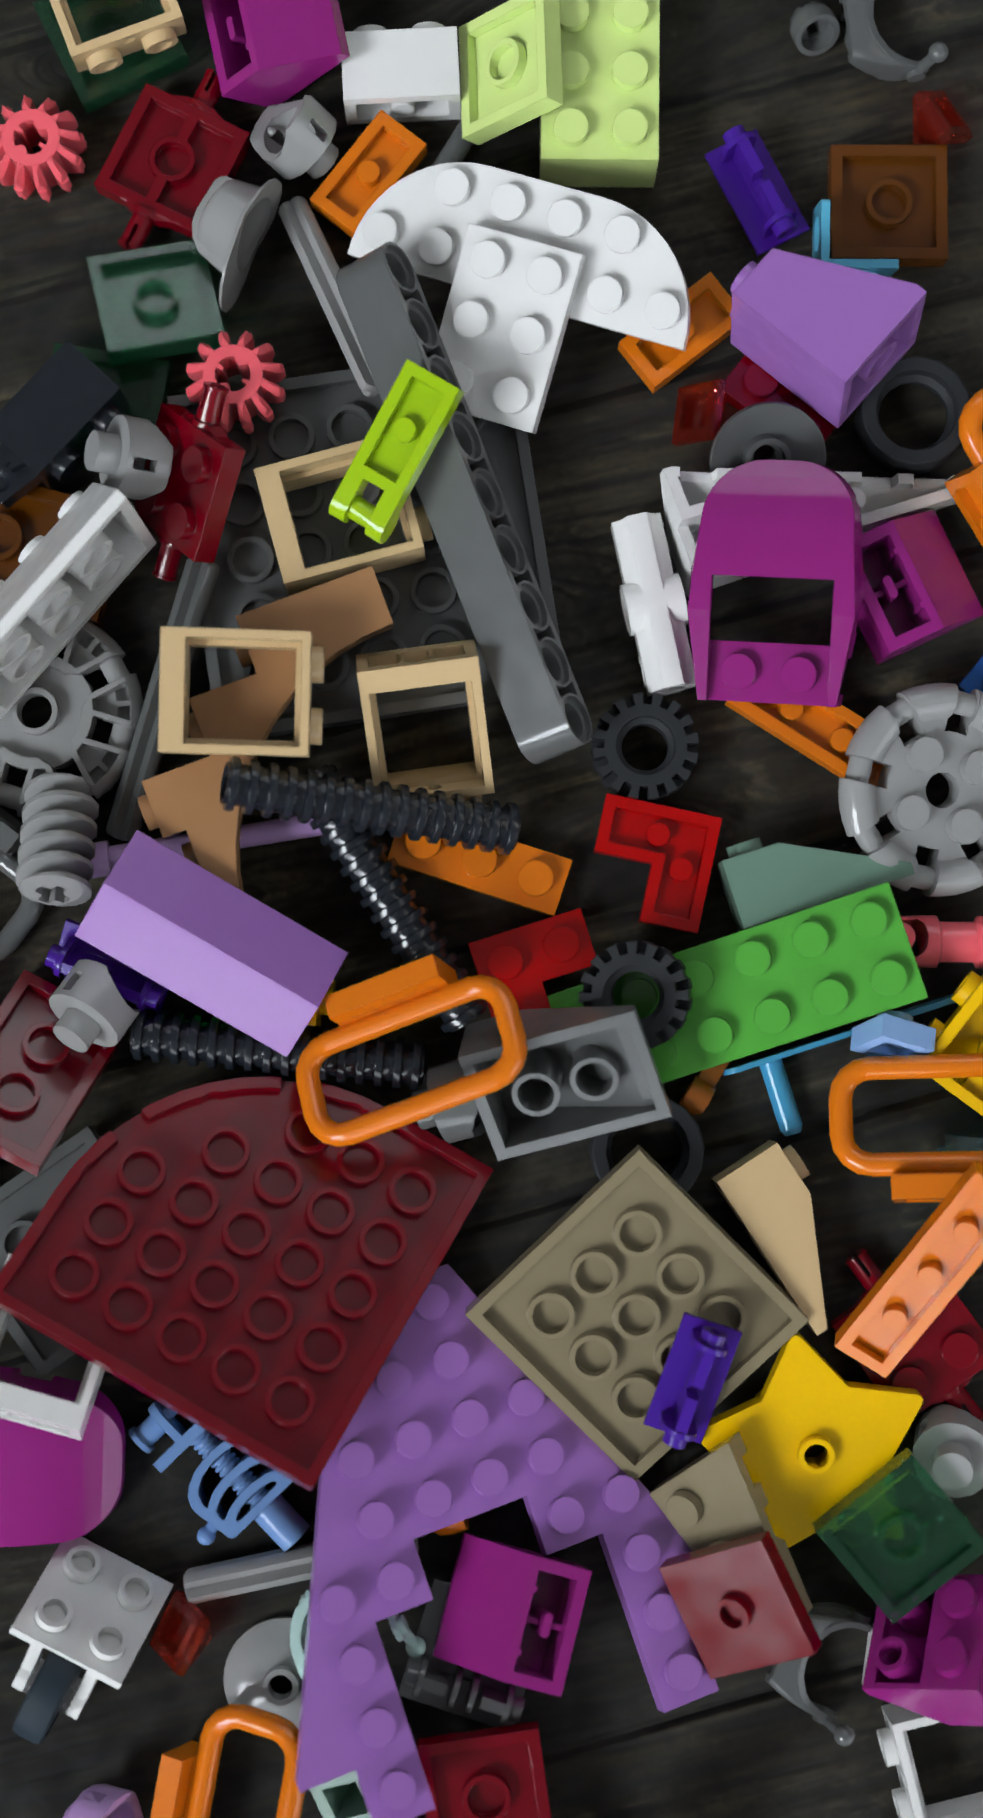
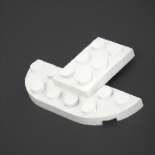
(519, 269)

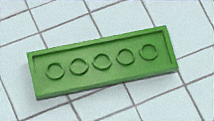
(781, 981)

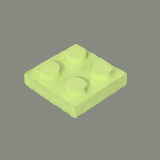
(509, 67)

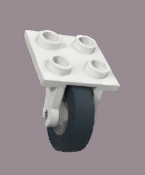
(90, 1616)

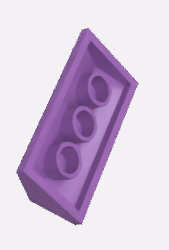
(211, 943)

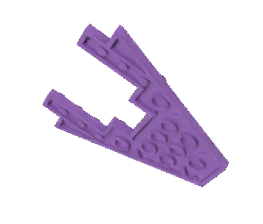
(431, 1445)

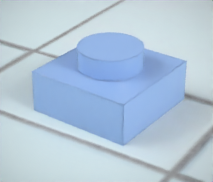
(892, 1035)

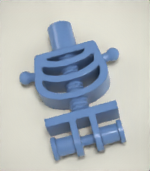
(266, 1507)

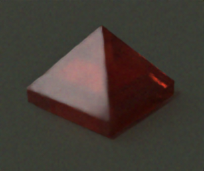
(937, 120)
(699, 412)
(181, 1634)

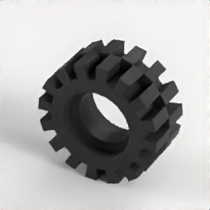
(652, 713)
(660, 966)

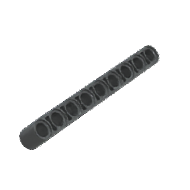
(470, 517)

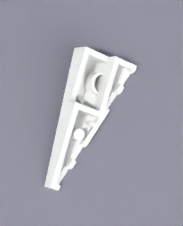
(878, 497)

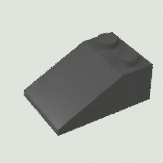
(580, 1079)

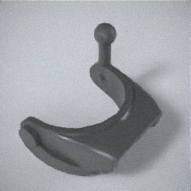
(873, 55)
(788, 1676)

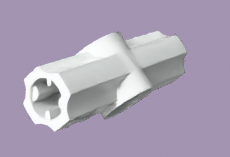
(653, 603)

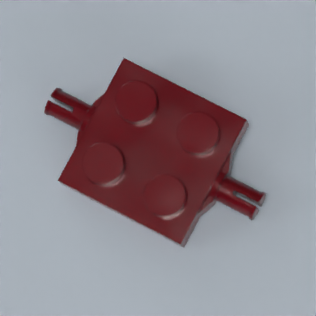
(170, 159)
(200, 485)
(940, 1359)

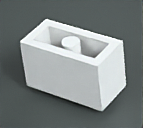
(402, 72)

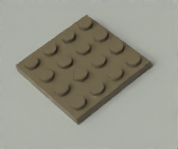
(605, 1294)

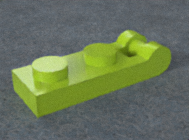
(396, 450)

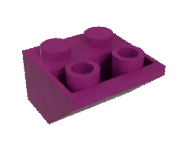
(273, 46)
(912, 586)
(512, 1614)
(933, 1655)

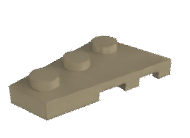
(719, 1503)

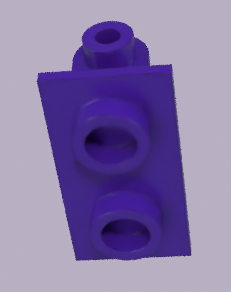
(756, 190)
(130, 983)
(692, 1380)

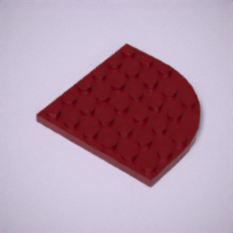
(244, 1260)

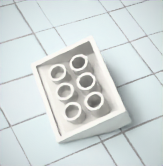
(65, 582)

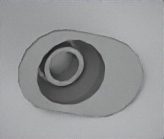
(231, 228)

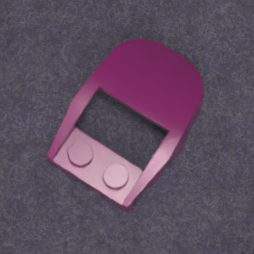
(777, 524)
(54, 1483)

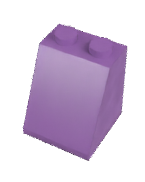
(823, 327)

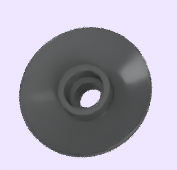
(769, 423)

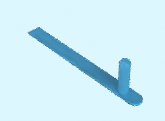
(776, 1077)

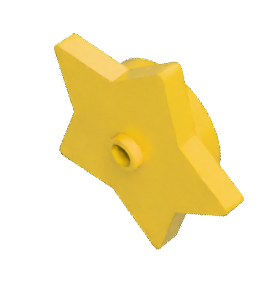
(808, 1406)

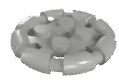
(74, 718)
(904, 783)

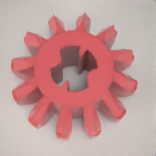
(58, 144)
(257, 374)

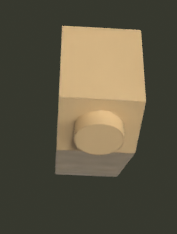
(778, 1216)

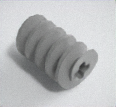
(57, 840)

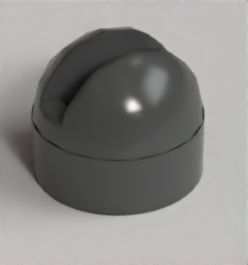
(825, 23)

